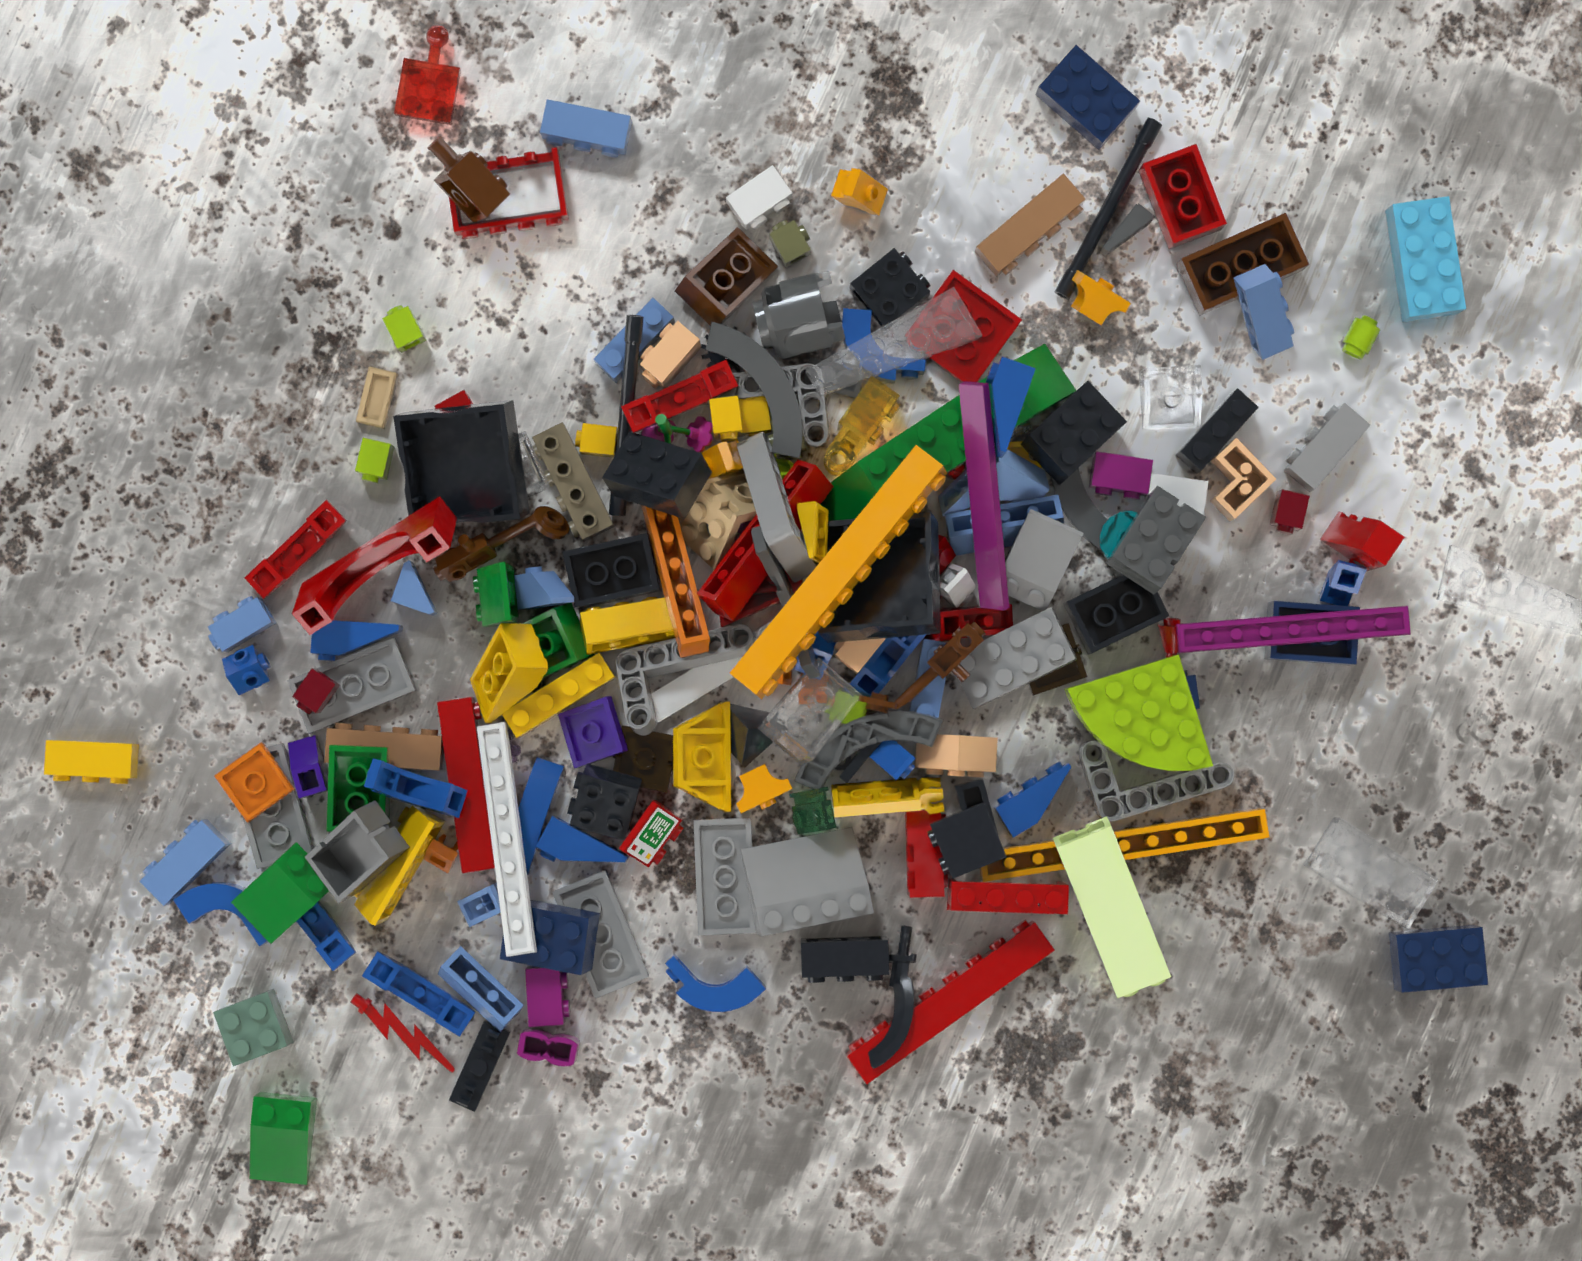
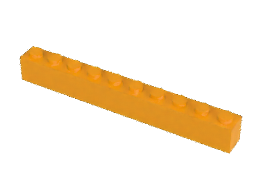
(839, 572)
(1139, 842)

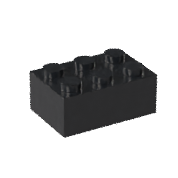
(1073, 432)
(657, 474)
(611, 571)
(1113, 612)
(844, 958)

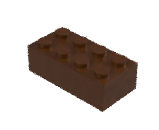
(1212, 270)

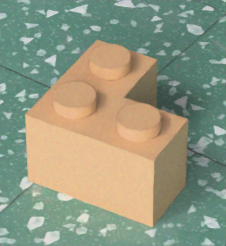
(1246, 477)
(958, 755)

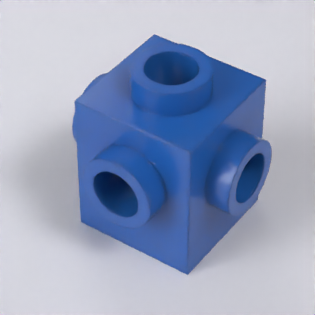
(246, 669)

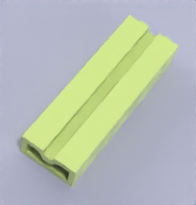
(1112, 907)

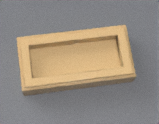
(376, 397)

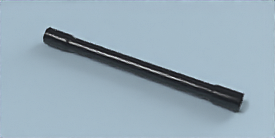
(1142, 144)
(632, 340)

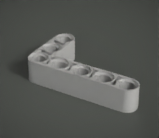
(804, 392)
(773, 507)
(672, 663)
(1148, 790)

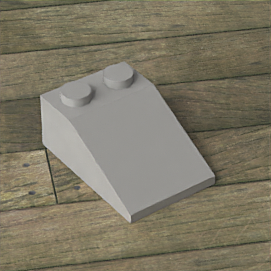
(1039, 559)

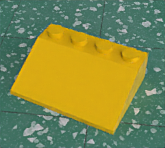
(382, 895)

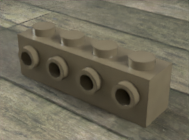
(573, 482)

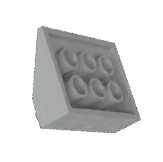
(806, 881)

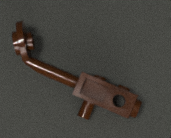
(479, 550)
(946, 660)

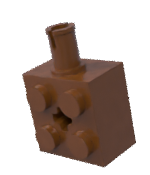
(468, 181)

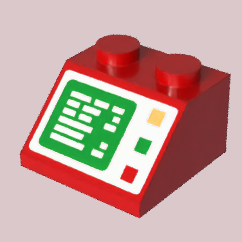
(651, 834)

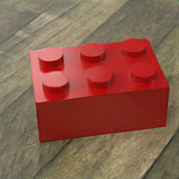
(1182, 196)

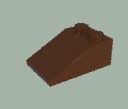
(726, 278)

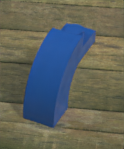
(884, 664)

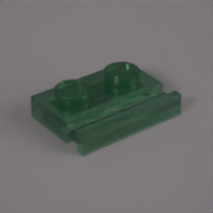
(812, 811)

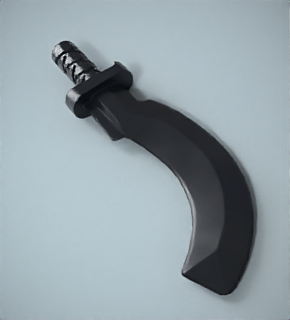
(903, 1002)

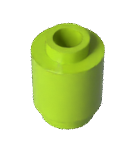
(1360, 337)

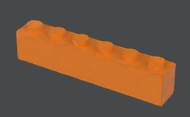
(677, 582)

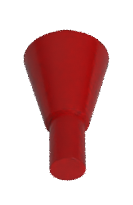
(1169, 636)

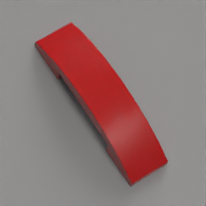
(680, 396)
(296, 550)

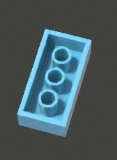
(1425, 259)

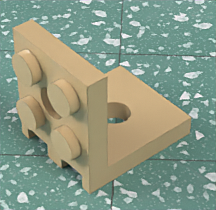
(723, 506)

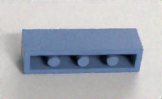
(1012, 518)

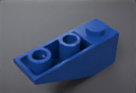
(1027, 806)

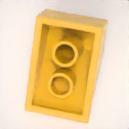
(508, 669)

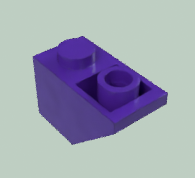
(307, 767)

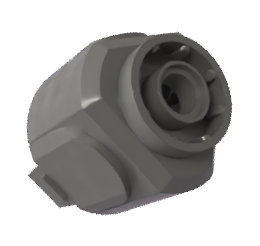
(795, 318)

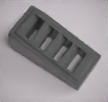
(1130, 226)

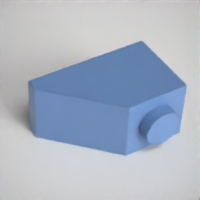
(540, 589)

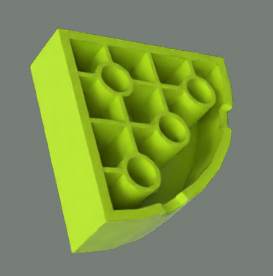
(1144, 716)

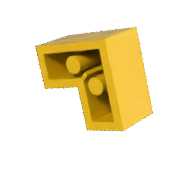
(739, 417)

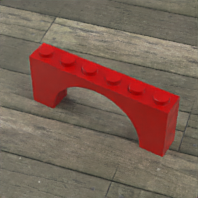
(423, 532)

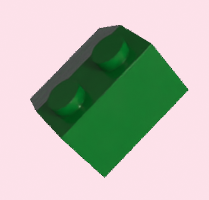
(496, 594)
(560, 638)
(346, 781)
(281, 894)
(281, 1137)

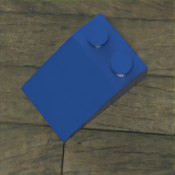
(1007, 389)

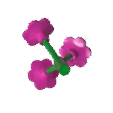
(697, 432)

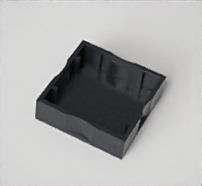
(466, 459)
(900, 591)

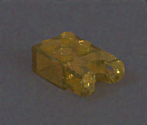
(861, 424)

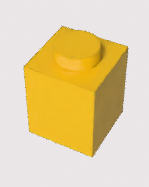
(597, 440)

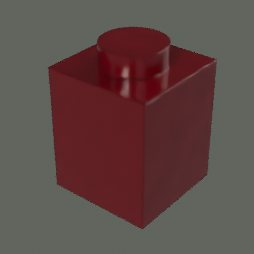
(1289, 511)
(315, 692)

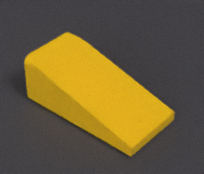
(815, 528)

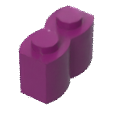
(557, 1049)

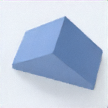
(411, 590)
(480, 905)

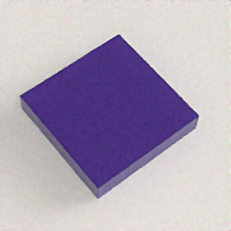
(592, 732)

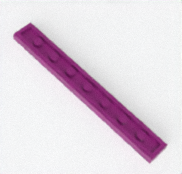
(984, 495)
(1293, 629)

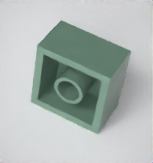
(253, 1027)

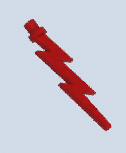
(391, 1020)

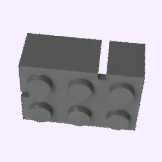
(1155, 540)
(356, 851)

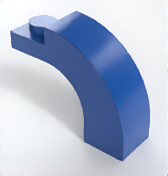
(857, 325)
(415, 789)
(214, 896)
(715, 997)

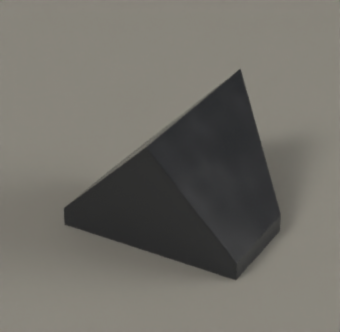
(746, 738)

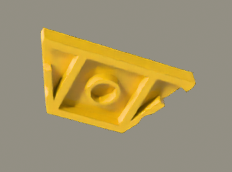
(704, 756)

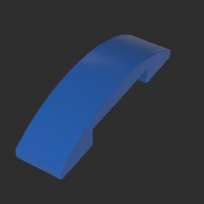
(536, 804)
(326, 935)
(419, 992)

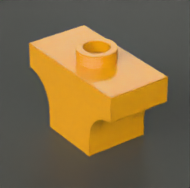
(859, 191)
(1096, 298)
(723, 459)
(761, 789)

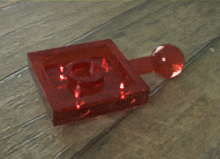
(428, 88)

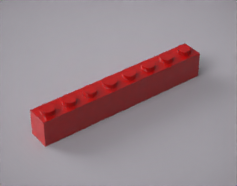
(957, 995)

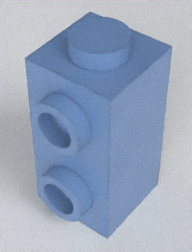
(240, 625)

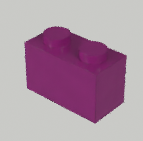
(1120, 474)
(546, 996)

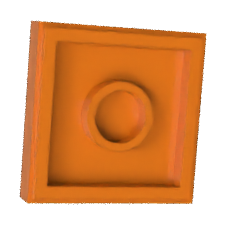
(255, 782)

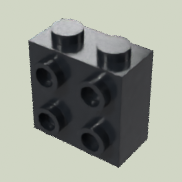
(890, 287)
(604, 801)
(966, 840)

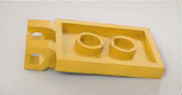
(887, 797)

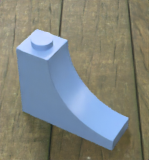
(1016, 482)

